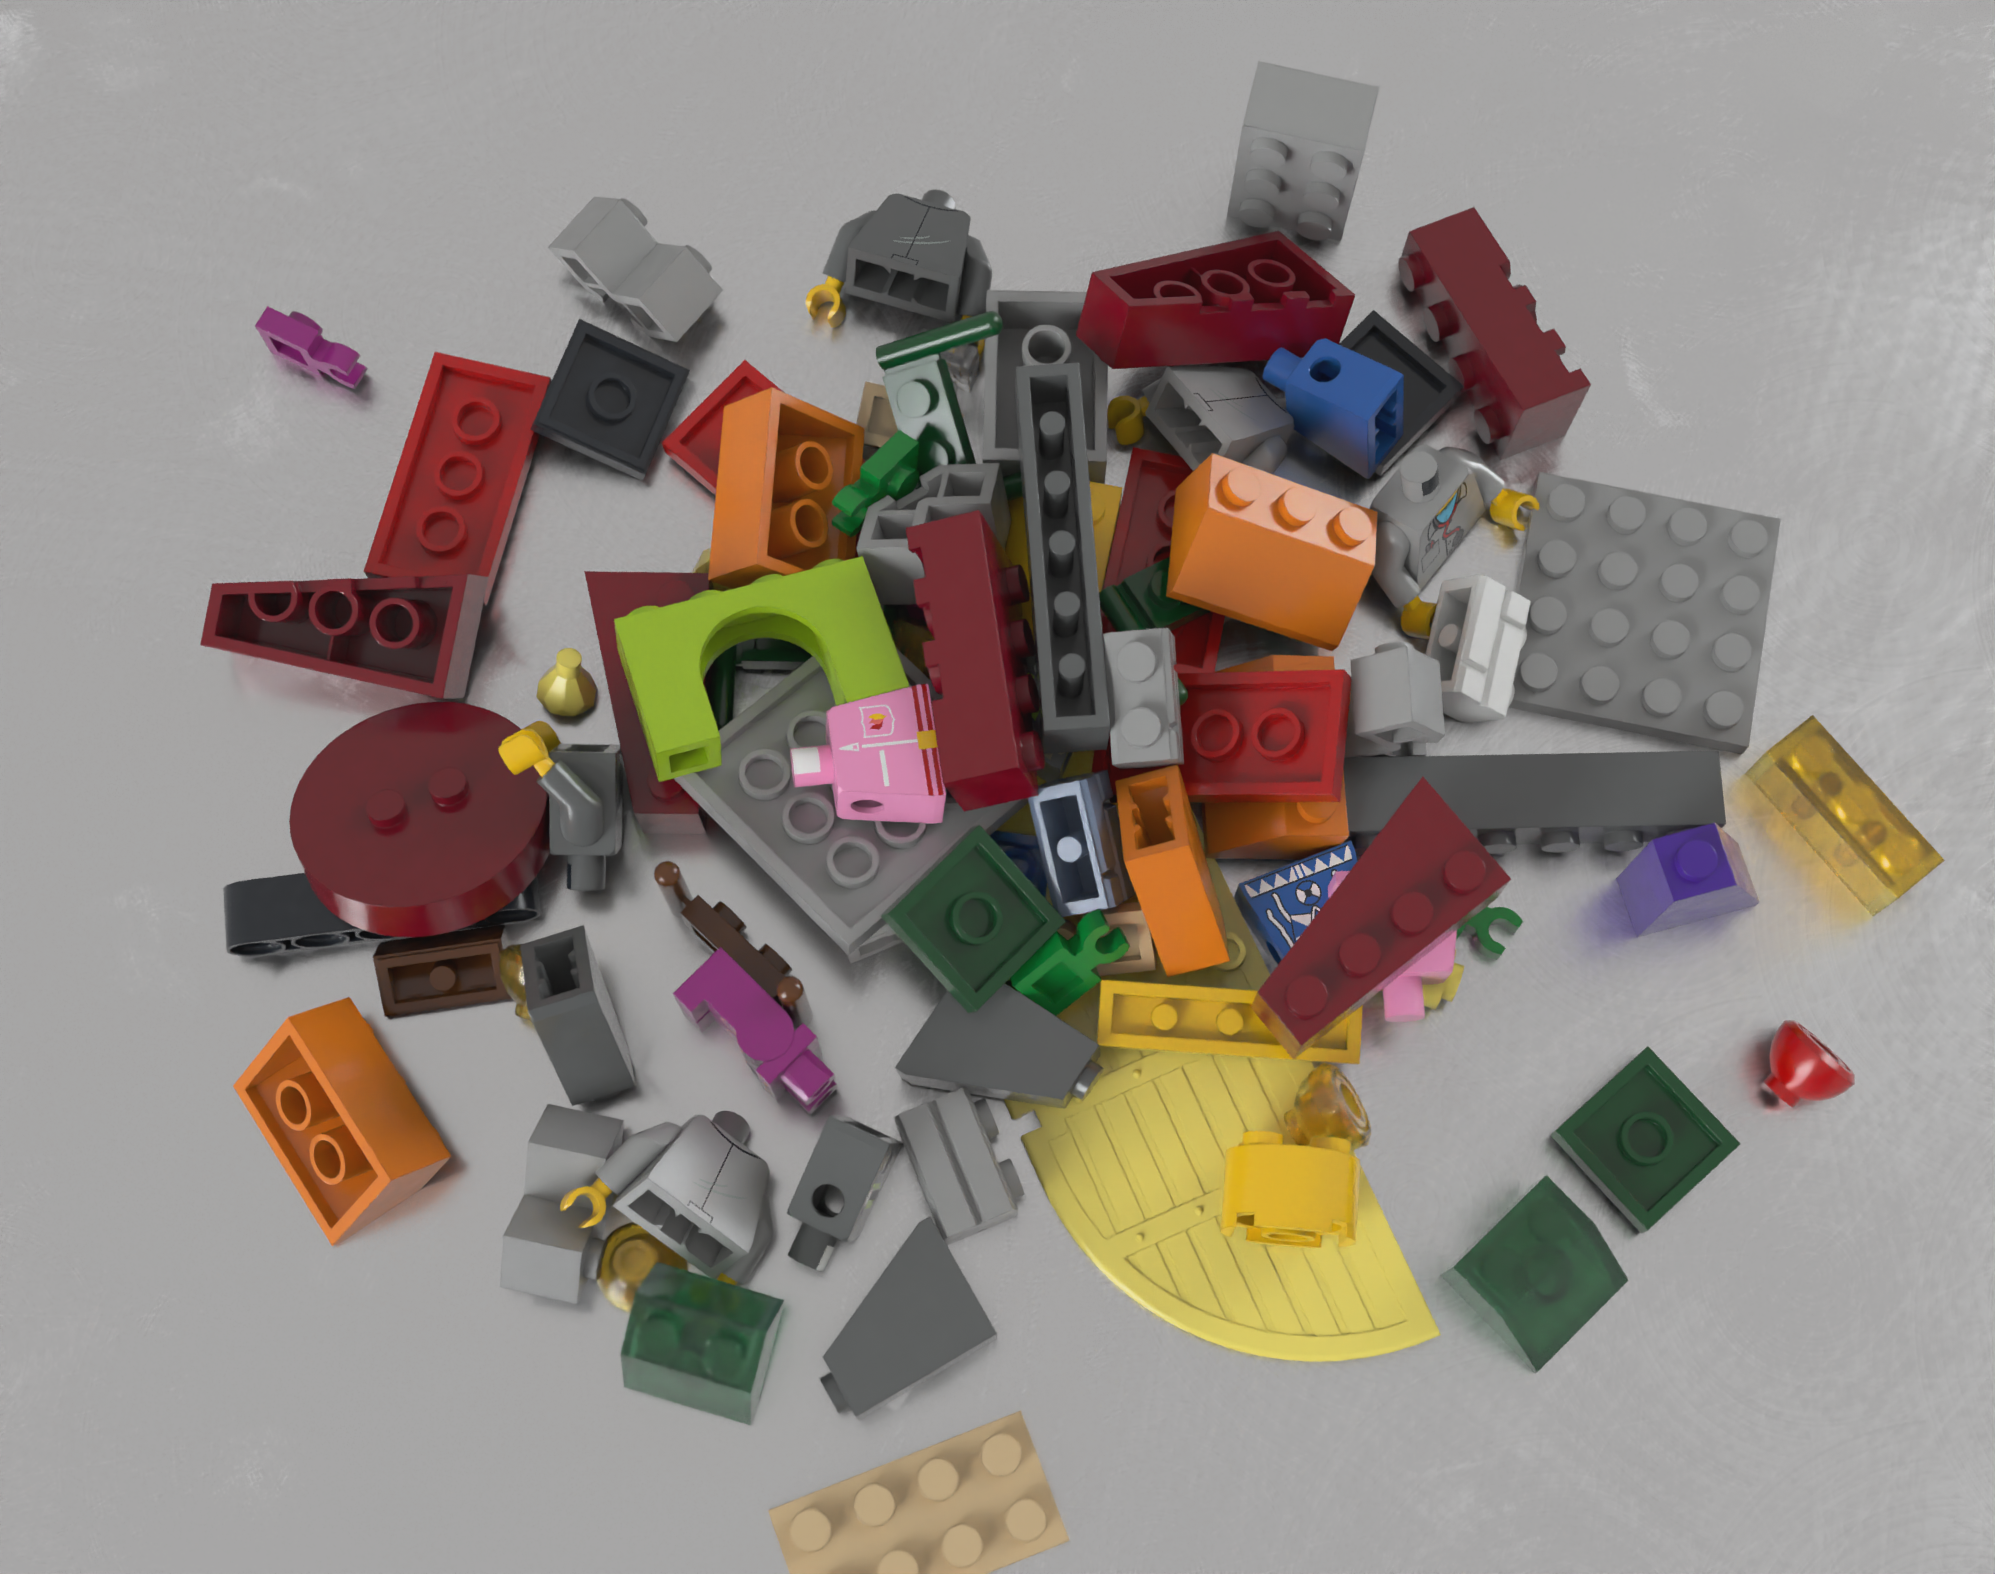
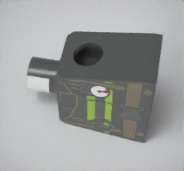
(855, 1162)

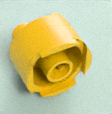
(1291, 1190)

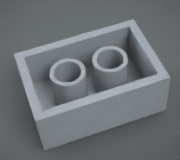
(1301, 151)
(1039, 331)

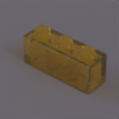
(1843, 816)

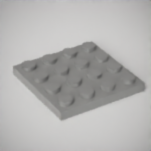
(1644, 612)
(829, 865)

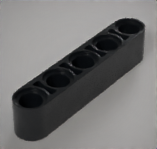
(287, 916)

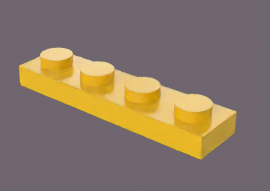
(1207, 1023)

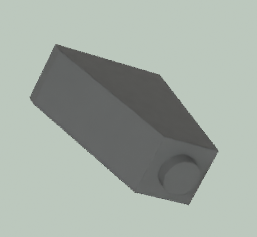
(575, 1016)
(1002, 1052)
(906, 1328)

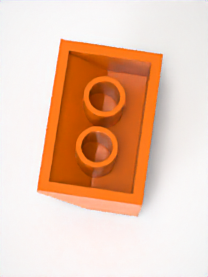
(778, 486)
(1270, 551)
(1275, 828)
(340, 1118)

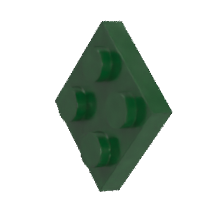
(973, 918)
(1645, 1140)

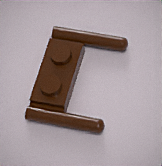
(723, 929)

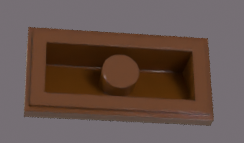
(441, 970)

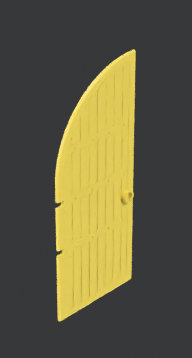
(1144, 1184)

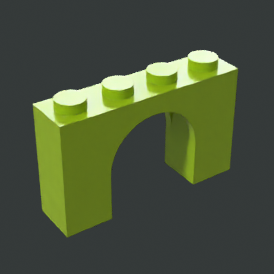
(671, 647)

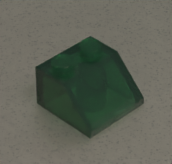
(1537, 1273)
(699, 1342)

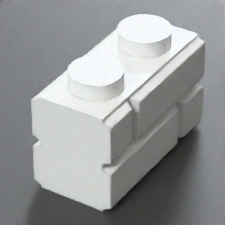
(1478, 646)

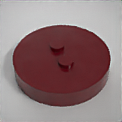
(419, 821)

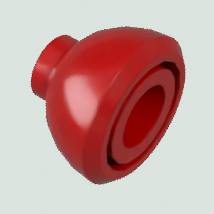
(1805, 1067)

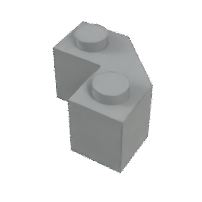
(619, 259)
(942, 494)
(1394, 703)
(542, 1244)

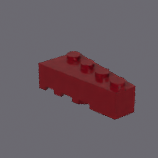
(1213, 305)
(1491, 334)
(978, 661)
(656, 805)
(1389, 911)

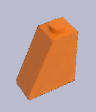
(1170, 871)

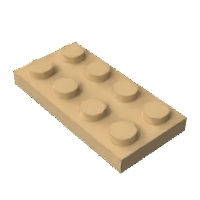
(936, 1511)

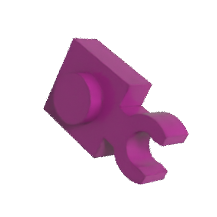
(301, 342)

